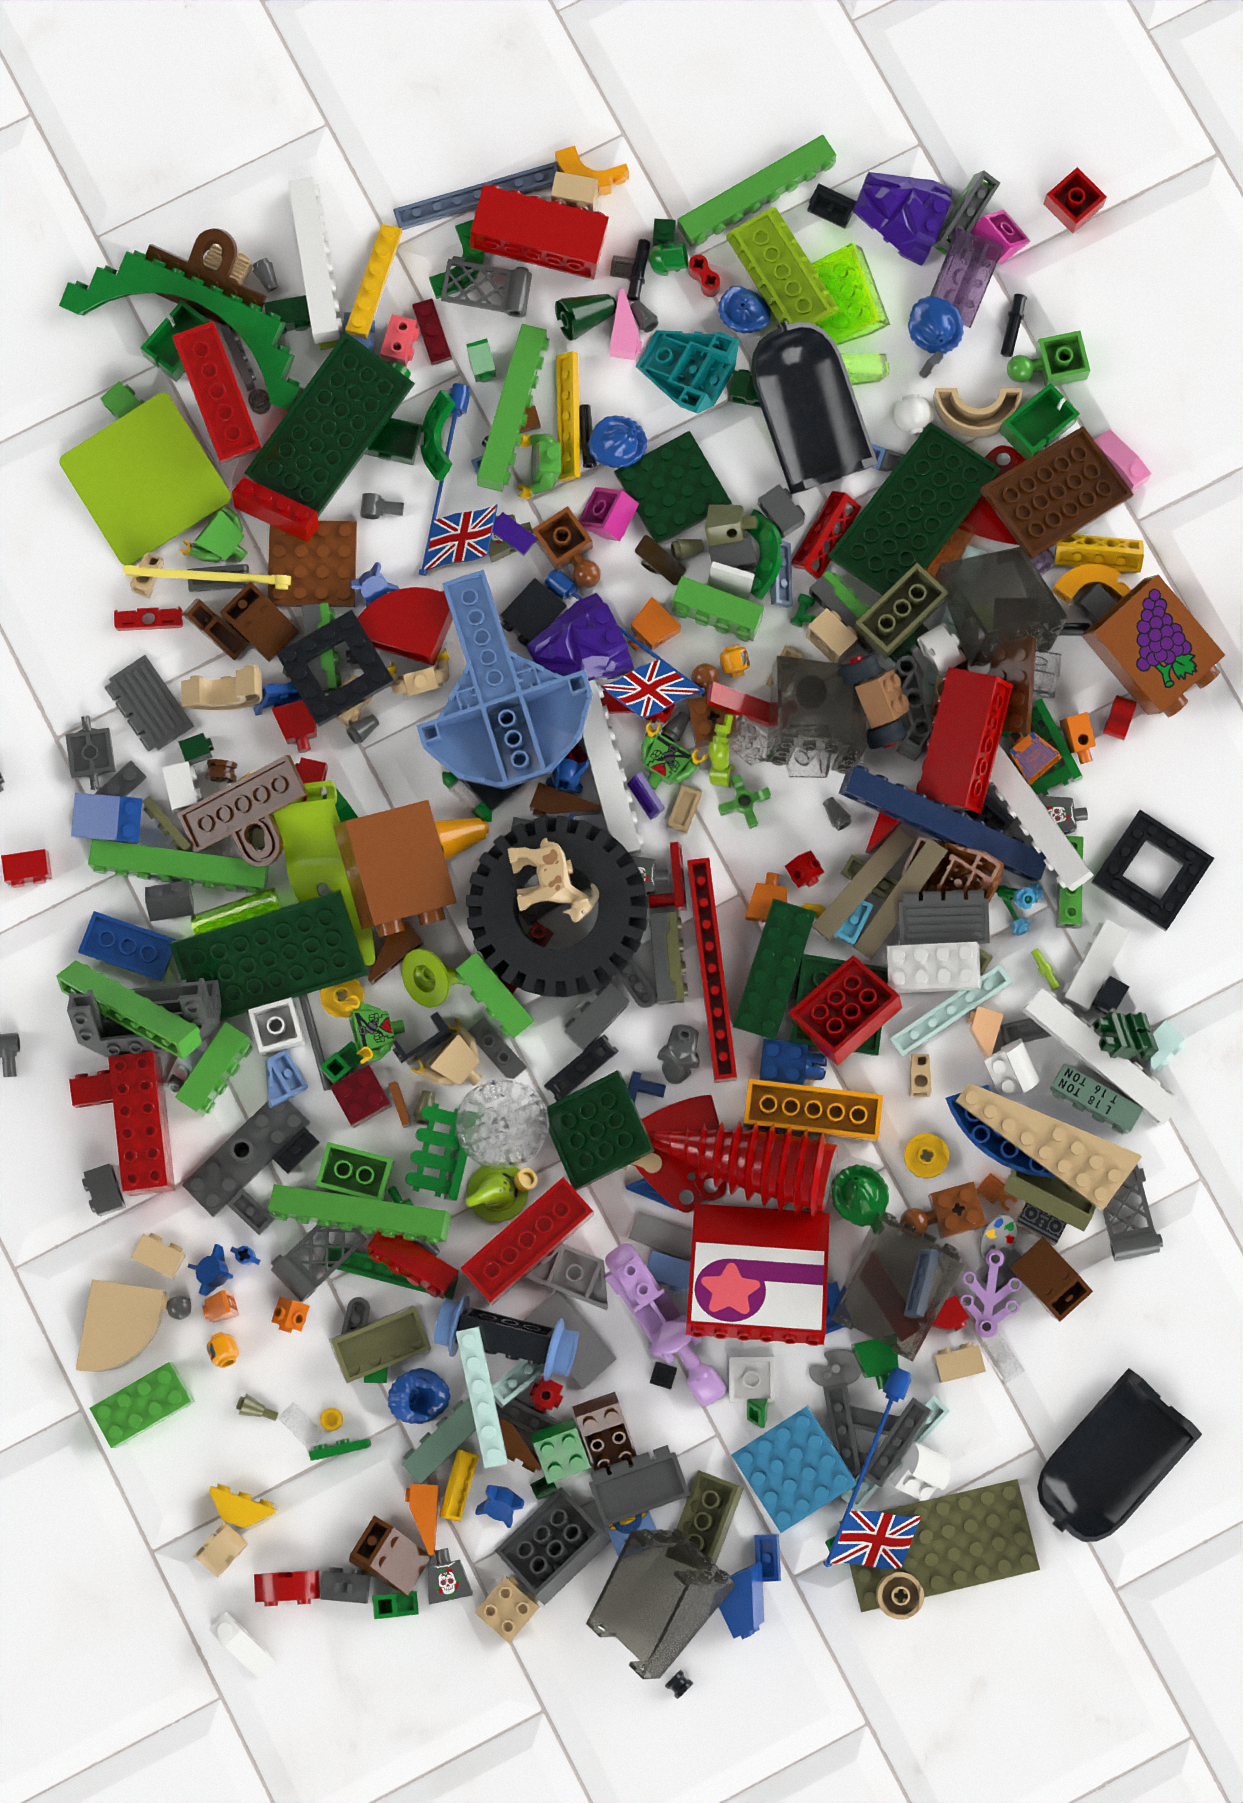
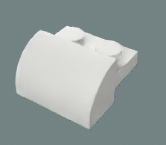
(1011, 1069)
(922, 1472)

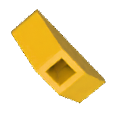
(240, 1508)

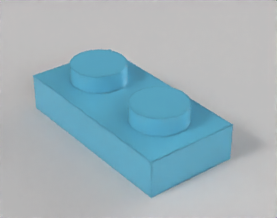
(852, 927)

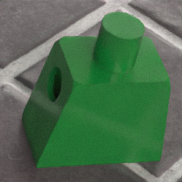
(875, 1360)

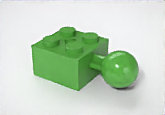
(1055, 371)

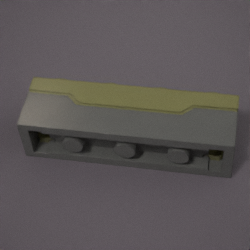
(667, 959)

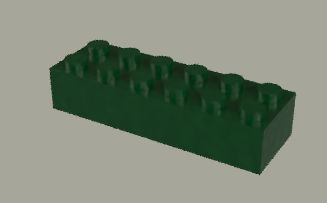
(774, 969)

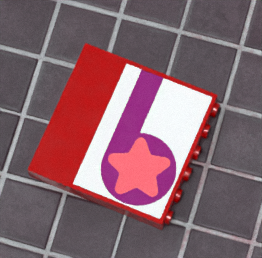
(758, 1274)

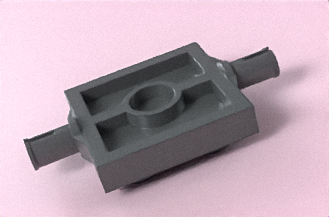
(90, 752)

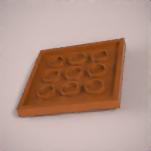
(317, 568)

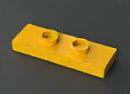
(458, 1485)

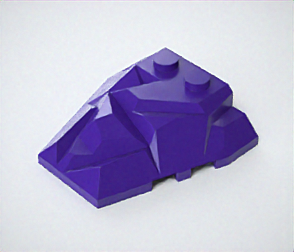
(904, 211)
(585, 640)

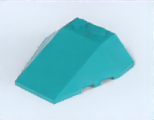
(690, 366)

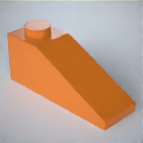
(220, 1306)
(424, 1509)

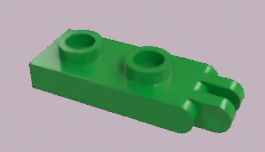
(342, 1446)

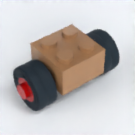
(880, 699)

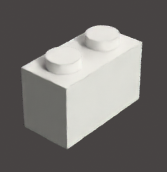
(181, 786)

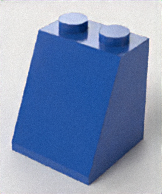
(745, 1603)

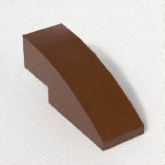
(215, 628)

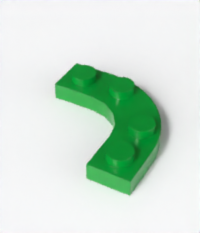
(471, 255)
(432, 451)
(770, 559)

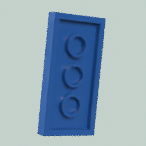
(127, 946)

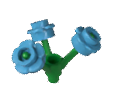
(1024, 899)

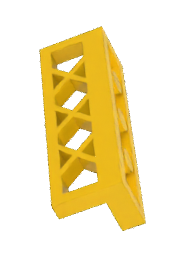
(1117, 557)

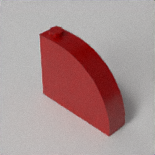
(408, 623)

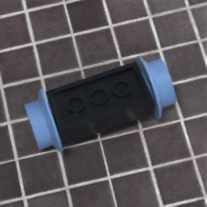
(509, 1336)

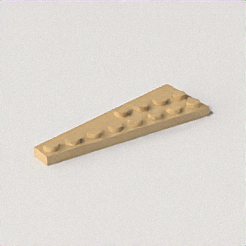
(1073, 1155)

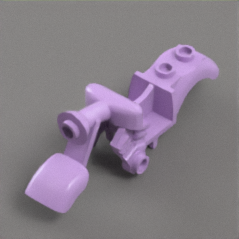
(660, 1320)

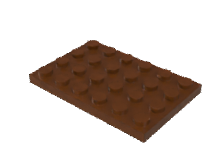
(1056, 492)

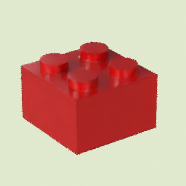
(1074, 200)

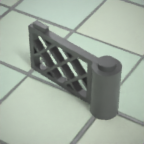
(515, 287)
(1137, 1241)
(297, 1276)

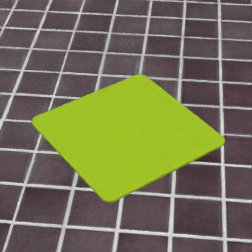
(145, 479)

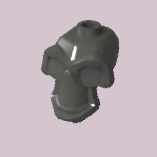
(679, 1053)

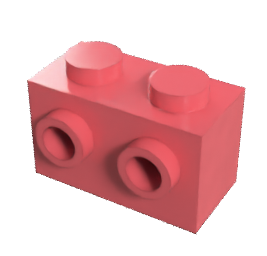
(399, 340)

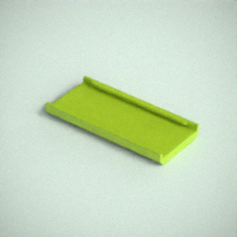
(781, 270)

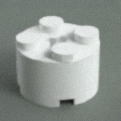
(941, 649)

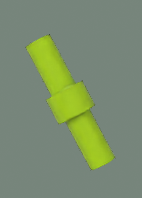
(1045, 969)

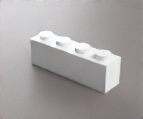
(1095, 966)

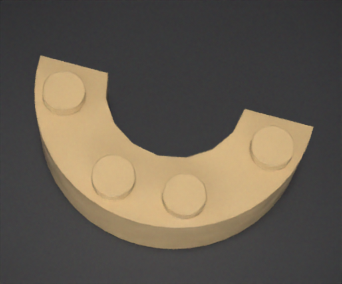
(974, 421)
(223, 693)

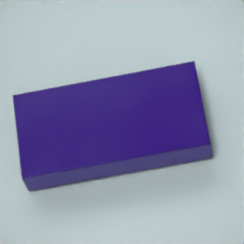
(513, 534)
(645, 795)

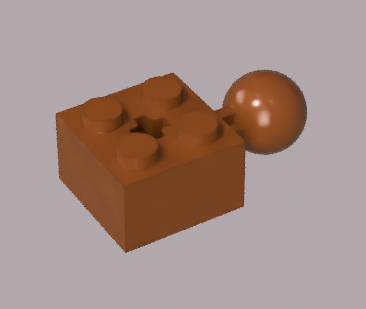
(561, 553)
(701, 712)
(942, 1204)

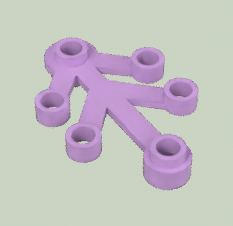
(989, 1297)

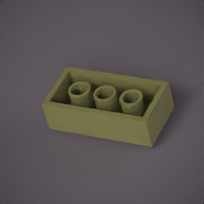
(901, 611)

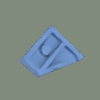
(282, 1078)

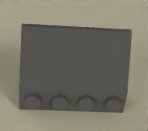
(552, 1546)

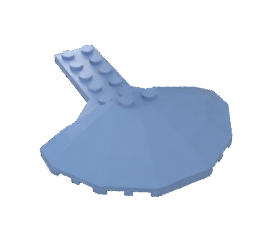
(506, 712)

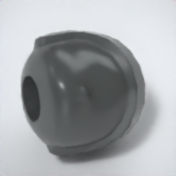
(179, 1307)

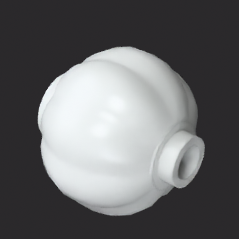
(913, 413)

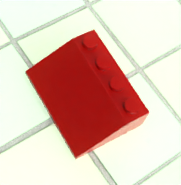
(846, 1009)

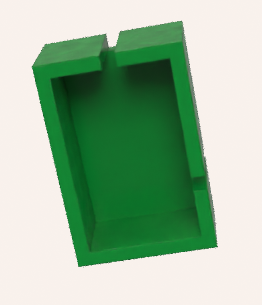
(160, 347)
(1039, 422)

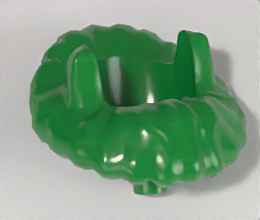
(859, 1194)

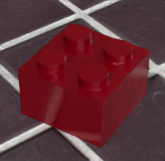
(360, 1096)

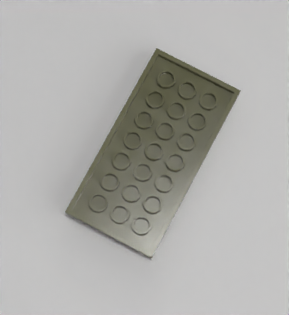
(959, 1543)

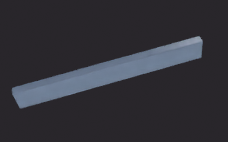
(468, 198)

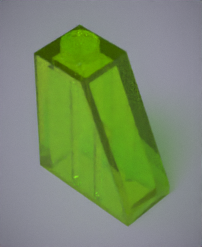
(865, 367)

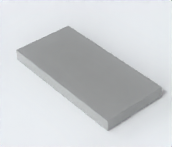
(591, 1354)

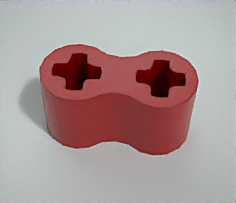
(704, 275)
(1119, 717)

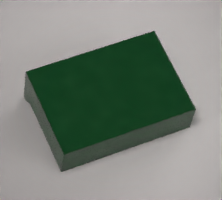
(397, 442)

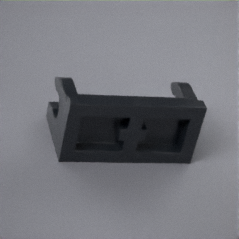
(831, 206)
(993, 815)

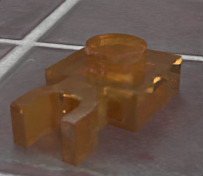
(993, 1190)

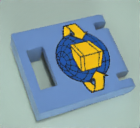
(621, 1530)

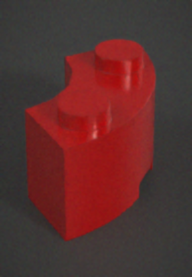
(287, 1587)

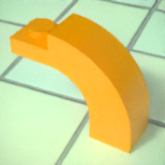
(569, 162)
(1087, 575)

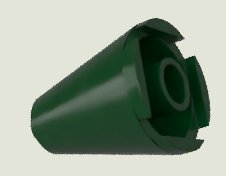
(583, 313)

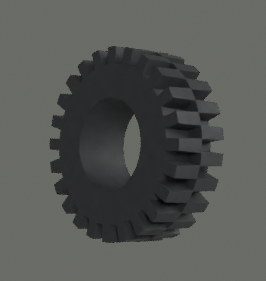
(570, 969)

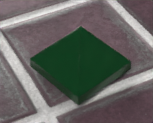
(542, 1489)

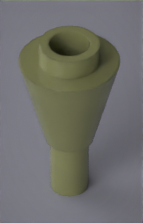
(251, 1407)

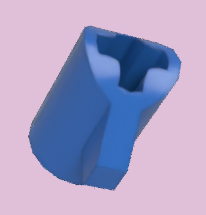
(245, 1255)

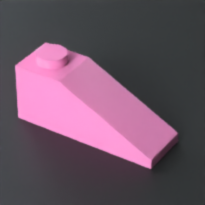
(625, 335)
(1124, 460)

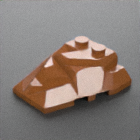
(960, 870)

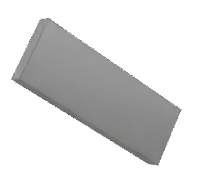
(662, 1236)

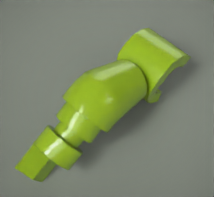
(719, 754)

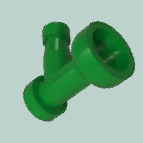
(800, 616)

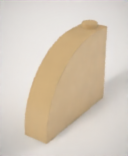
(118, 1324)

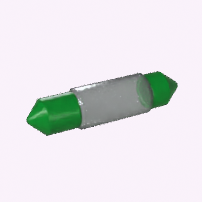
(466, 796)

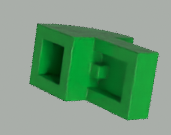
(341, 1063)
(394, 1605)

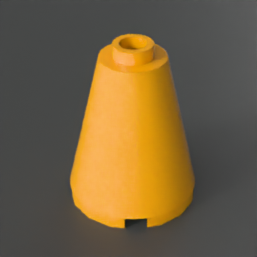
(460, 834)

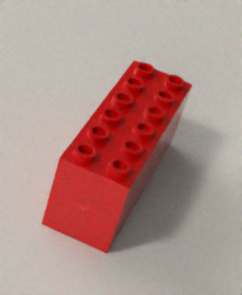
(538, 231)
(216, 392)
(964, 739)
(141, 1123)
(527, 1241)

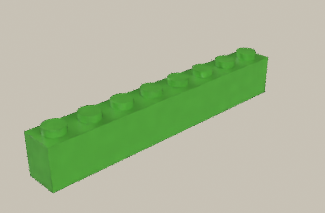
(756, 191)
(512, 408)
(176, 865)
(132, 1010)
(359, 1213)

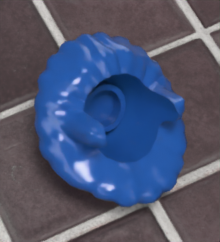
(743, 310)
(935, 325)
(617, 442)
(418, 1396)

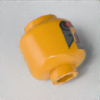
(734, 660)
(222, 1350)

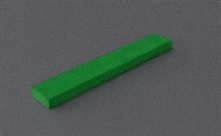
(362, 1265)

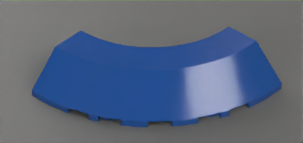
(993, 1143)

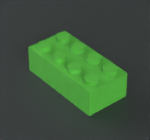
(717, 609)
(494, 995)
(214, 1069)
(141, 1405)

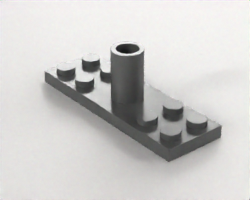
(227, 1173)

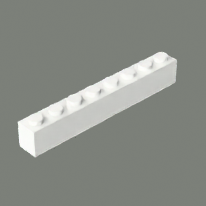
(313, 259)
(608, 776)
(1038, 822)
(1084, 1044)

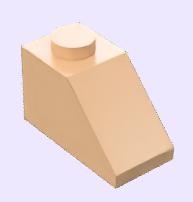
(985, 1028)

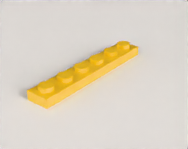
(373, 281)
(568, 414)

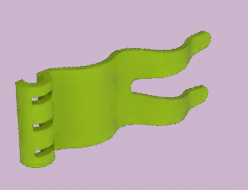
(315, 855)

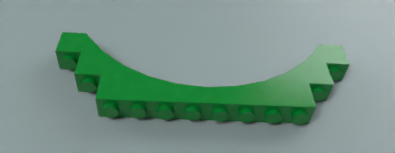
(142, 276)

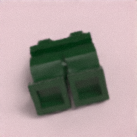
(1126, 1035)

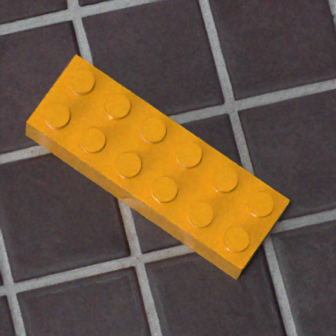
(813, 1108)

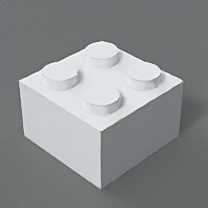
(276, 1026)

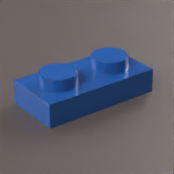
(768, 1552)

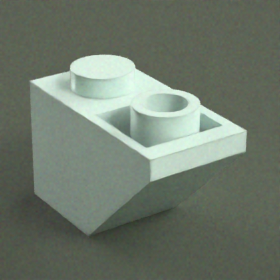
(1168, 1042)
(182, 1070)

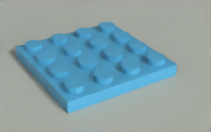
(794, 1469)

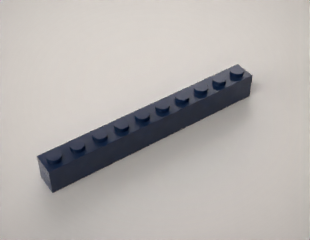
(940, 822)

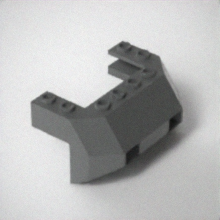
(192, 1001)

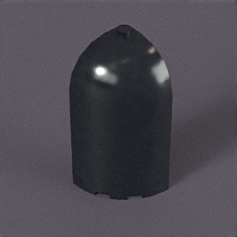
(809, 406)
(1113, 1460)

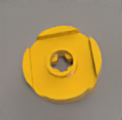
(330, 999)
(933, 1145)

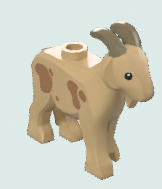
(554, 880)

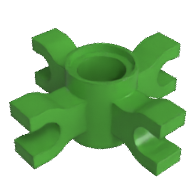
(759, 796)

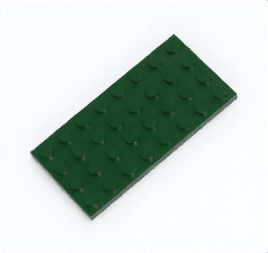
(330, 425)
(914, 510)
(274, 954)

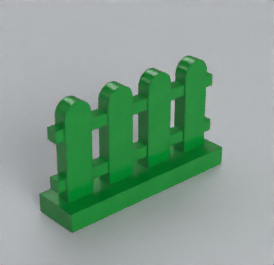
(1049, 732)
(445, 1164)

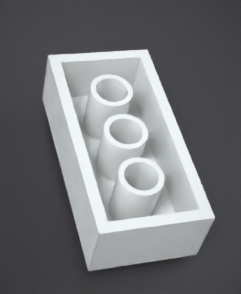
(934, 967)

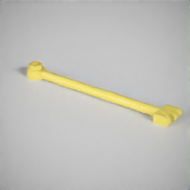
(280, 581)

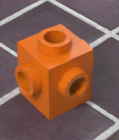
(290, 1314)

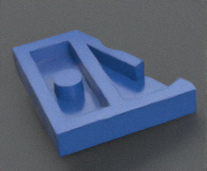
(277, 695)

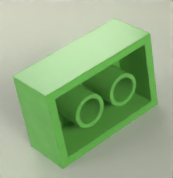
(354, 1172)

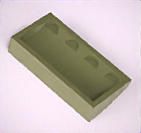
(1052, 1197)
(380, 1344)

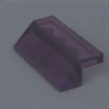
(967, 273)

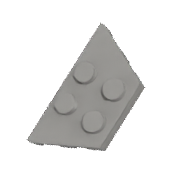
(573, 1274)

